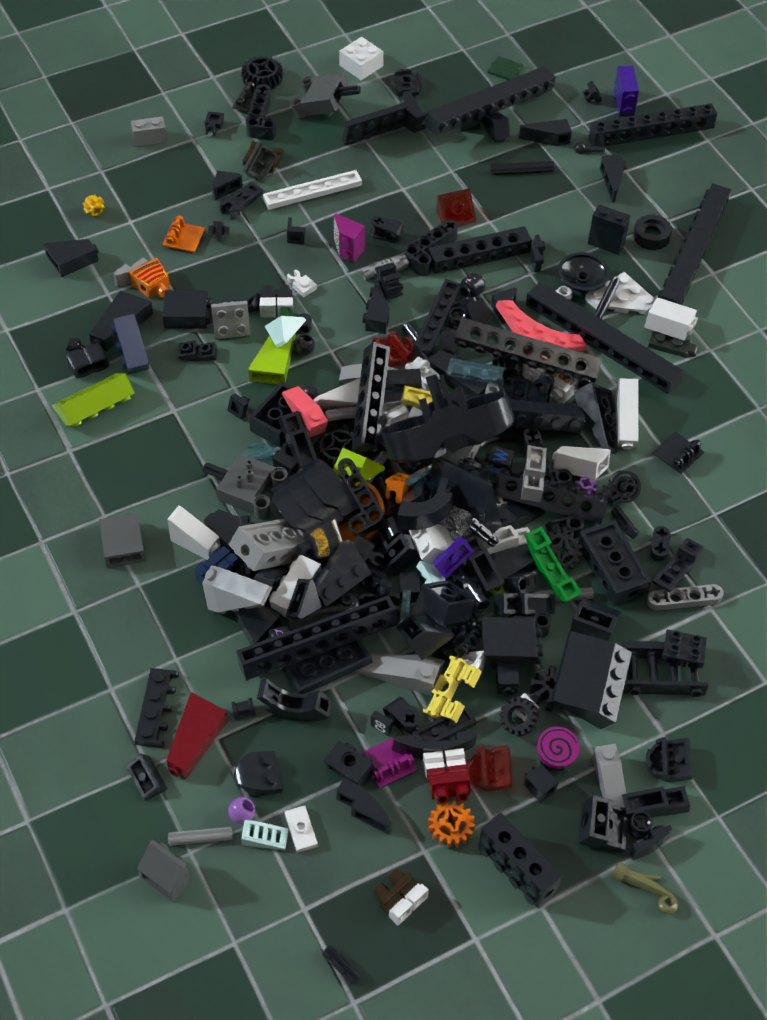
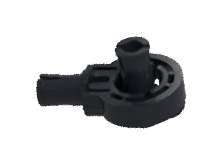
(618, 485)

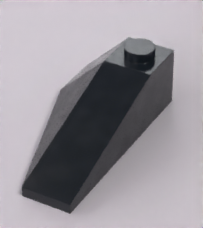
(598, 409)

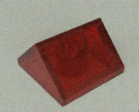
(456, 207)

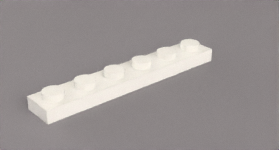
(312, 189)

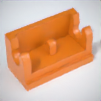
(397, 484)

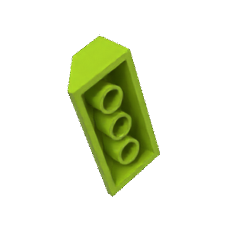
(94, 399)

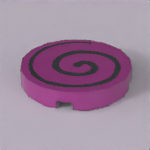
(557, 747)

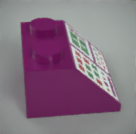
(348, 237)

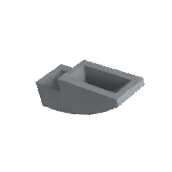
(534, 473)

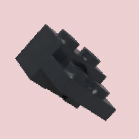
(603, 824)

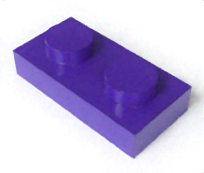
(453, 557)

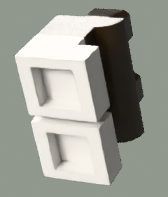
(402, 897)

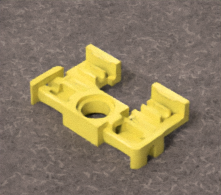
(441, 701)

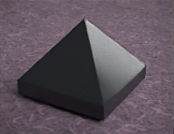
(254, 303)

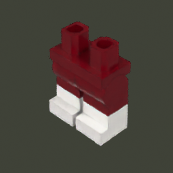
(450, 781)

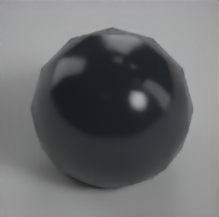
(304, 344)

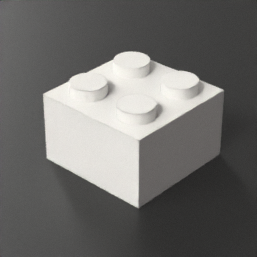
(361, 58)

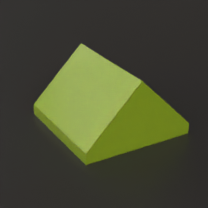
(365, 466)

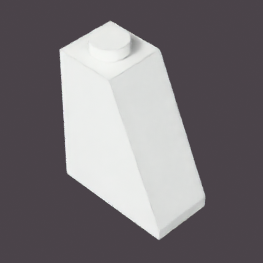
(582, 461)
(192, 533)

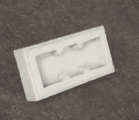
(301, 829)

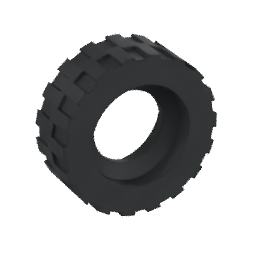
(652, 222)

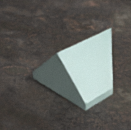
(283, 329)

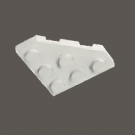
(627, 298)

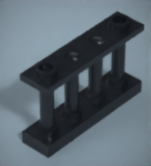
(652, 651)

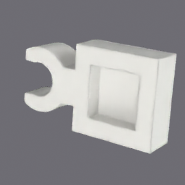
(302, 285)

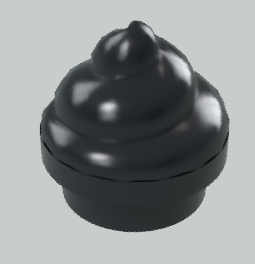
(74, 344)

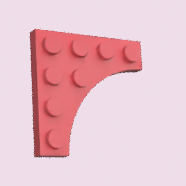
(524, 325)

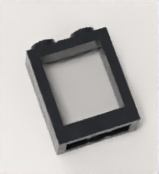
(401, 378)

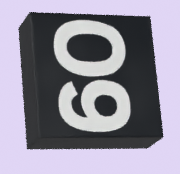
(381, 723)

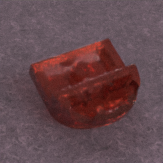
(400, 348)
(491, 768)

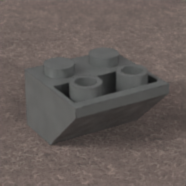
(164, 870)

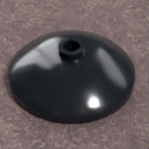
(583, 272)

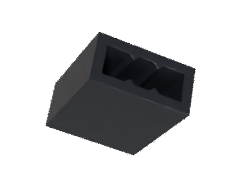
(608, 229)
(186, 309)

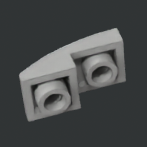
(122, 276)

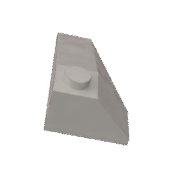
(232, 591)
(405, 671)

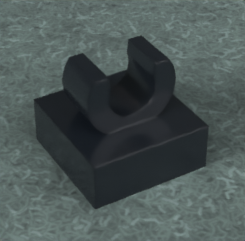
(592, 93)
(238, 405)

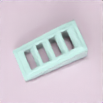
(250, 825)

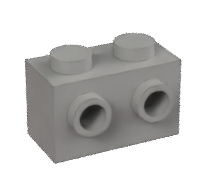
(148, 131)

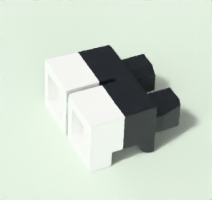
(270, 297)

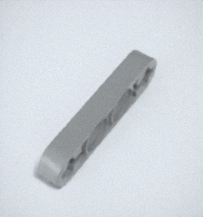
(684, 594)

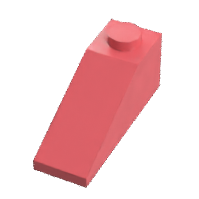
(309, 410)

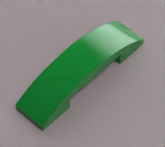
(549, 565)

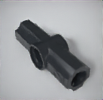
(471, 586)

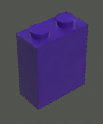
(626, 90)

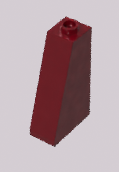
(195, 734)

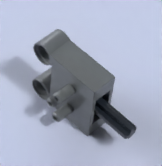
(322, 95)
(246, 483)

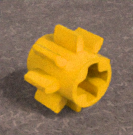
(93, 205)

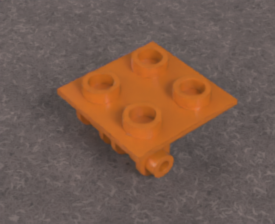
(183, 235)

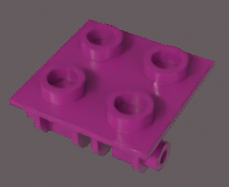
(389, 764)

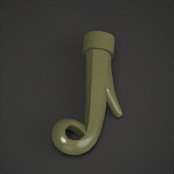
(647, 883)

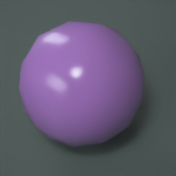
(241, 810)

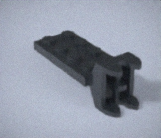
(387, 119)

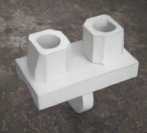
(425, 370)

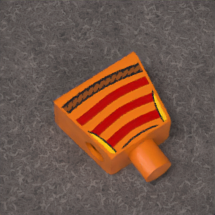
(150, 278)

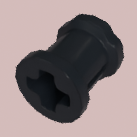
(243, 708)

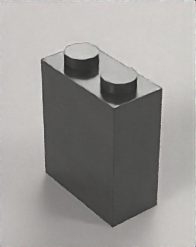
(122, 540)

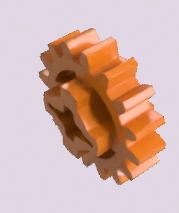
(444, 830)

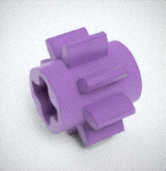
(587, 484)

